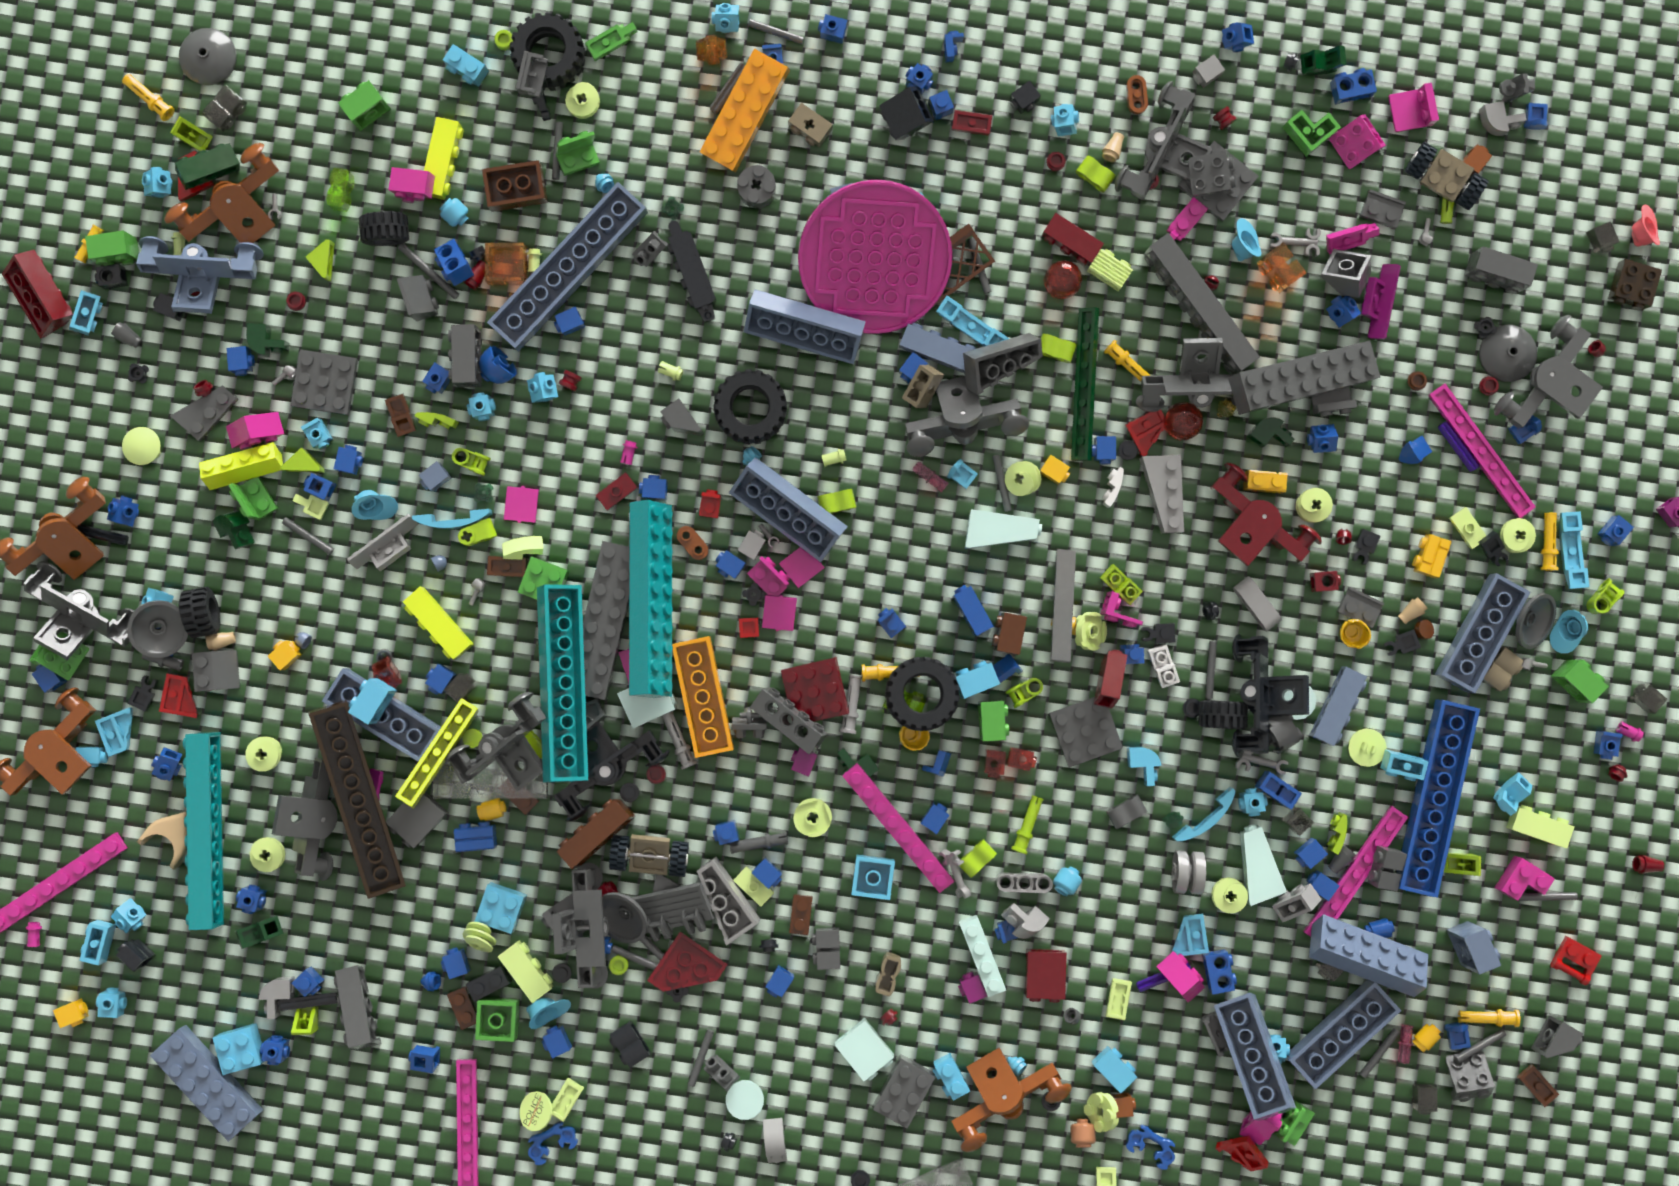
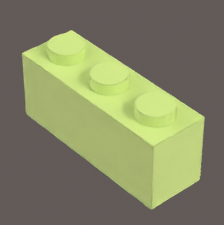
(1541, 826)
(526, 971)

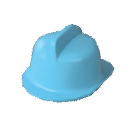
(1246, 241)
(373, 506)
(1568, 631)
(546, 1010)

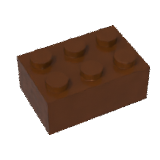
(514, 186)

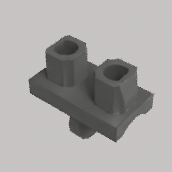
(1516, 87)
(649, 249)
(749, 721)
(721, 1072)

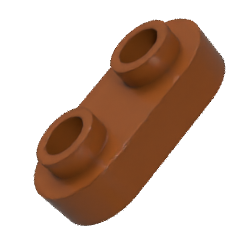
(1137, 95)
(692, 542)

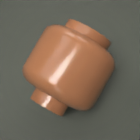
(1083, 1133)

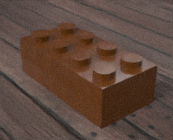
(596, 833)

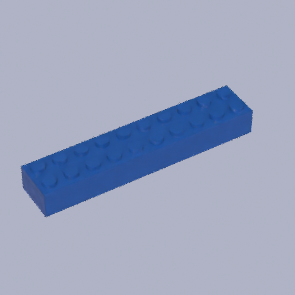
(1437, 796)

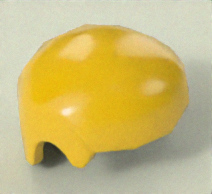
(1355, 633)
(913, 739)

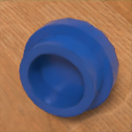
(431, 981)

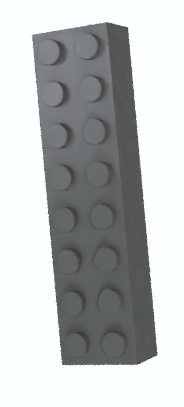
(1199, 303)
(1304, 377)
(605, 618)

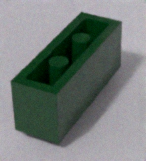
(207, 166)

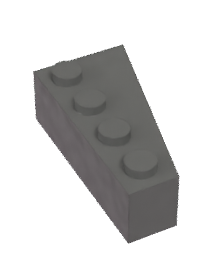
(999, 360)
(355, 1008)

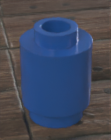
(1381, 927)

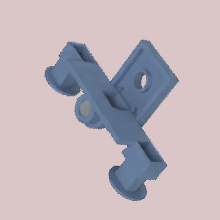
(197, 270)

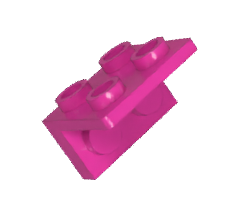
(1414, 108)
(1357, 141)
(768, 577)
(1110, 604)

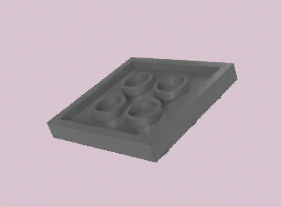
(1219, 203)
(324, 382)
(1085, 731)

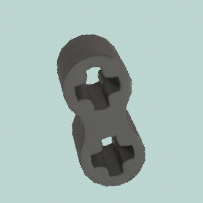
(1126, 811)

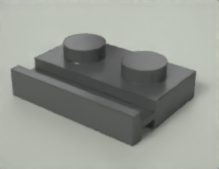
(1382, 209)
(1360, 607)

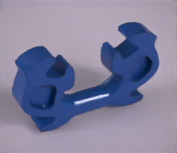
(566, 1133)
(1136, 1137)

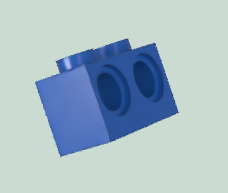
(1354, 89)
(453, 262)
(1278, 789)
(1214, 973)

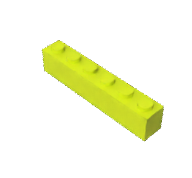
(435, 755)

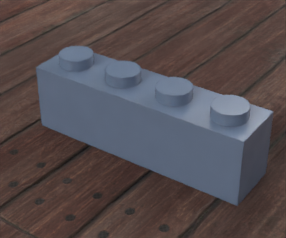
(934, 347)
(1338, 705)

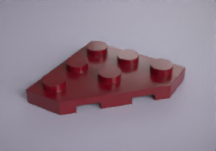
(686, 966)

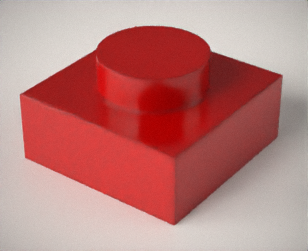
(749, 627)

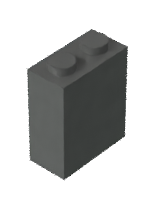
(416, 823)

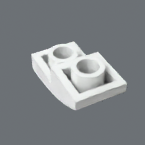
(1115, 481)
(1163, 666)

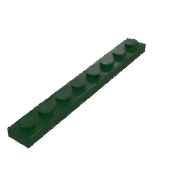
(1085, 384)

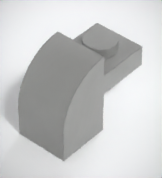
(1495, 120)
(1026, 923)
(274, 991)
(774, 1140)

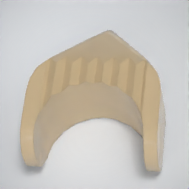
(173, 829)

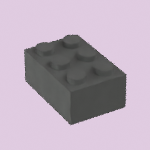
(1500, 270)
(465, 355)
(904, 1091)

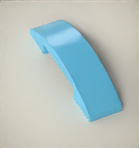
(968, 323)
(475, 516)
(1571, 550)
(1224, 801)

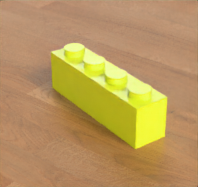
(442, 153)
(241, 466)
(438, 623)

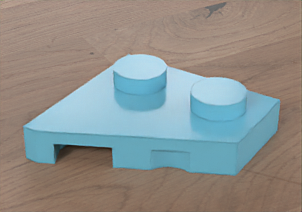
(116, 731)
(1191, 936)

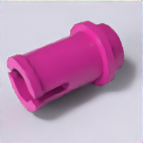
(628, 452)
(1630, 732)
(33, 934)

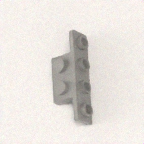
(386, 546)

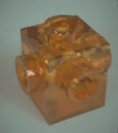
(711, 49)

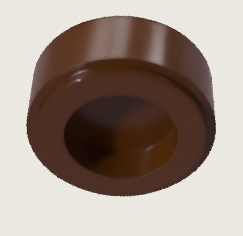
(1424, 629)

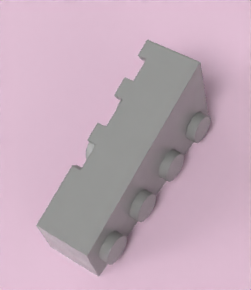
(1165, 488)
(727, 901)

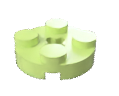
(1084, 637)
(807, 827)
(1102, 1121)

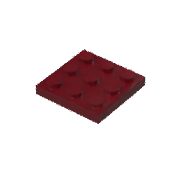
(816, 689)

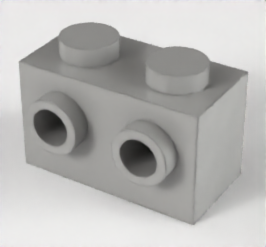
(1297, 902)

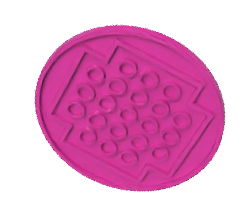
(875, 255)

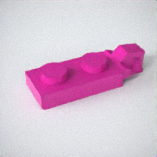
(1186, 219)
(1351, 237)

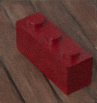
(1072, 240)

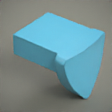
(962, 474)

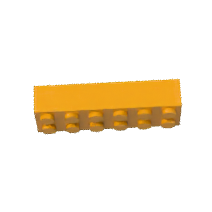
(745, 110)
(702, 696)

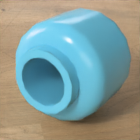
(454, 212)
(1067, 881)

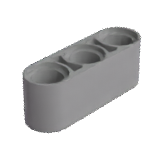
(1257, 603)
(1032, 887)

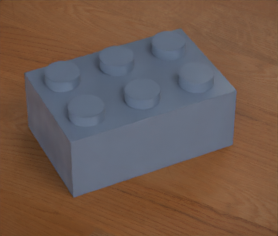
(1474, 947)

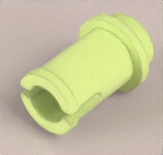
(178, 243)
(533, 259)
(671, 371)
(834, 457)

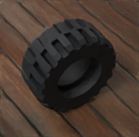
(550, 26)
(744, 381)
(948, 694)

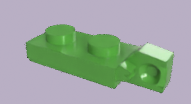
(610, 40)

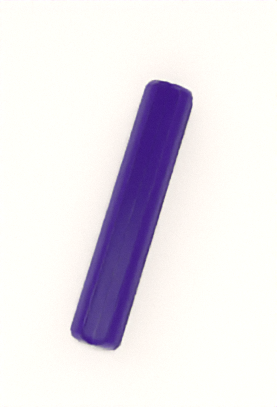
(1458, 446)
(1152, 981)

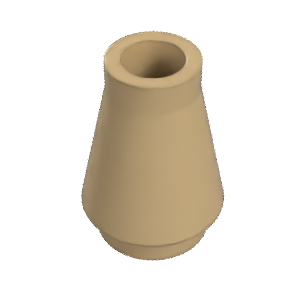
(1112, 150)
(1412, 610)
(220, 640)

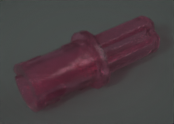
(930, 476)
(1405, 1043)

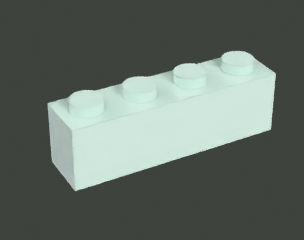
(982, 955)

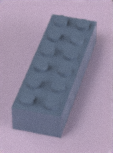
(804, 326)
(787, 509)
(1482, 633)
(398, 724)
(1368, 955)
(1342, 1033)
(1254, 1057)
(201, 1080)

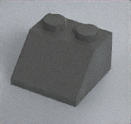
(1347, 272)
(418, 297)
(679, 419)
(215, 670)
(1556, 1038)

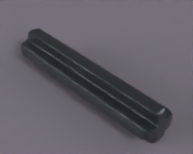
(103, 535)
(308, 1001)

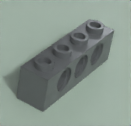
(764, 707)

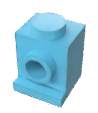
(324, 436)
(93, 755)

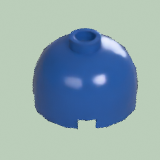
(495, 366)

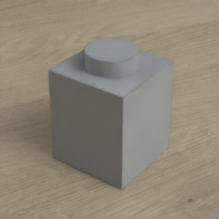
(1208, 71)
(752, 544)

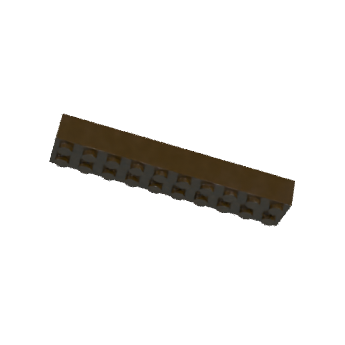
(356, 799)

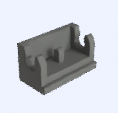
(531, 74)
(1215, 1033)

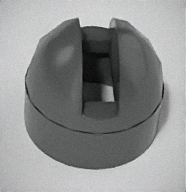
(380, 656)
(1067, 1016)

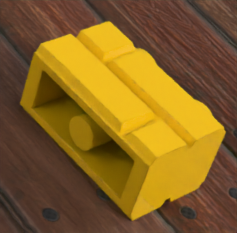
(1265, 481)
(1431, 555)

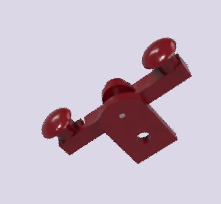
(1258, 520)

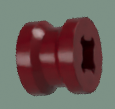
(1224, 118)
(570, 380)

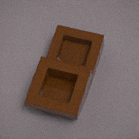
(400, 414)

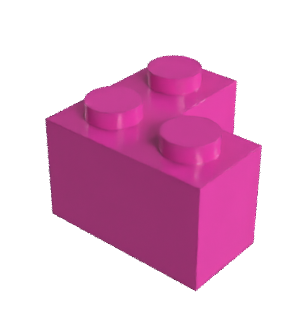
(411, 184)
(254, 429)
(1520, 875)
(1183, 979)
(1260, 1130)

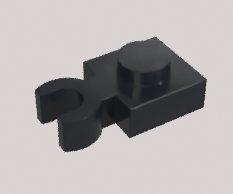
(542, 105)
(1366, 543)
(1492, 547)
(1163, 633)
(1405, 642)
(142, 696)

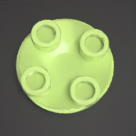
(141, 446)

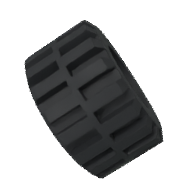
(383, 228)
(199, 612)
(1223, 714)

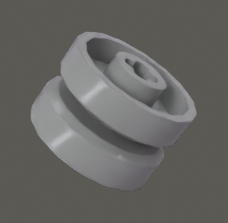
(1188, 872)

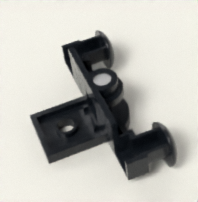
(1265, 695)
(607, 766)

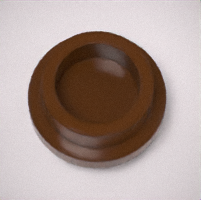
(1417, 381)

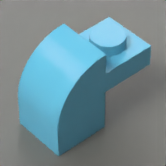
(1144, 758)
(1512, 793)

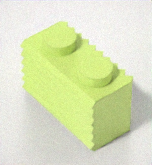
(1109, 269)

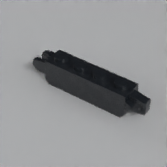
(692, 270)

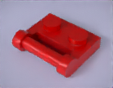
(1578, 954)

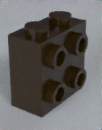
(1634, 284)

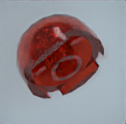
(1063, 279)
(1183, 421)

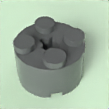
(751, 196)
(1283, 733)

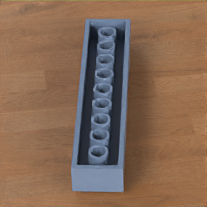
(568, 266)

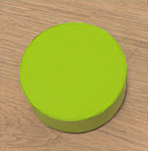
(503, 39)
(472, 737)
(618, 965)

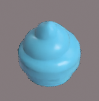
(604, 183)
(750, 454)
(1017, 1065)

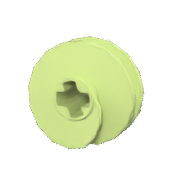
(585, 109)
(1020, 486)
(1322, 509)
(1526, 531)
(263, 744)
(270, 863)
(1237, 901)
(479, 936)

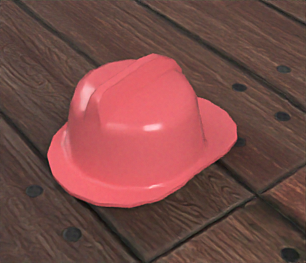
(1645, 229)

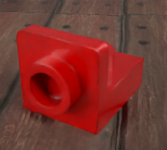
(710, 504)

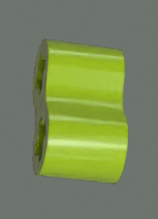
(1095, 173)
(1057, 348)
(837, 501)
(977, 858)

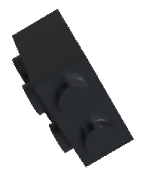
(906, 113)

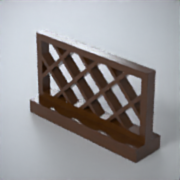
(956, 239)

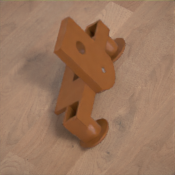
(231, 203)
(59, 536)
(50, 747)
(1003, 1095)

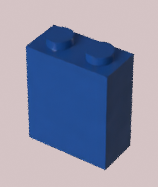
(972, 610)

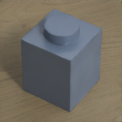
(434, 476)

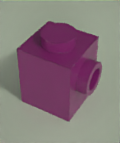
(1670, 512)
(803, 761)
(972, 987)

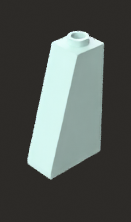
(996, 528)
(1259, 867)

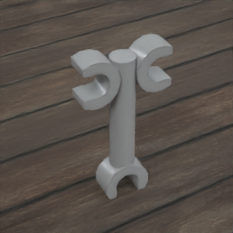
(1310, 241)
(1248, 757)
(952, 859)

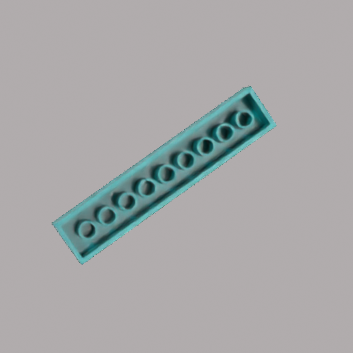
(650, 600)
(562, 683)
(204, 830)

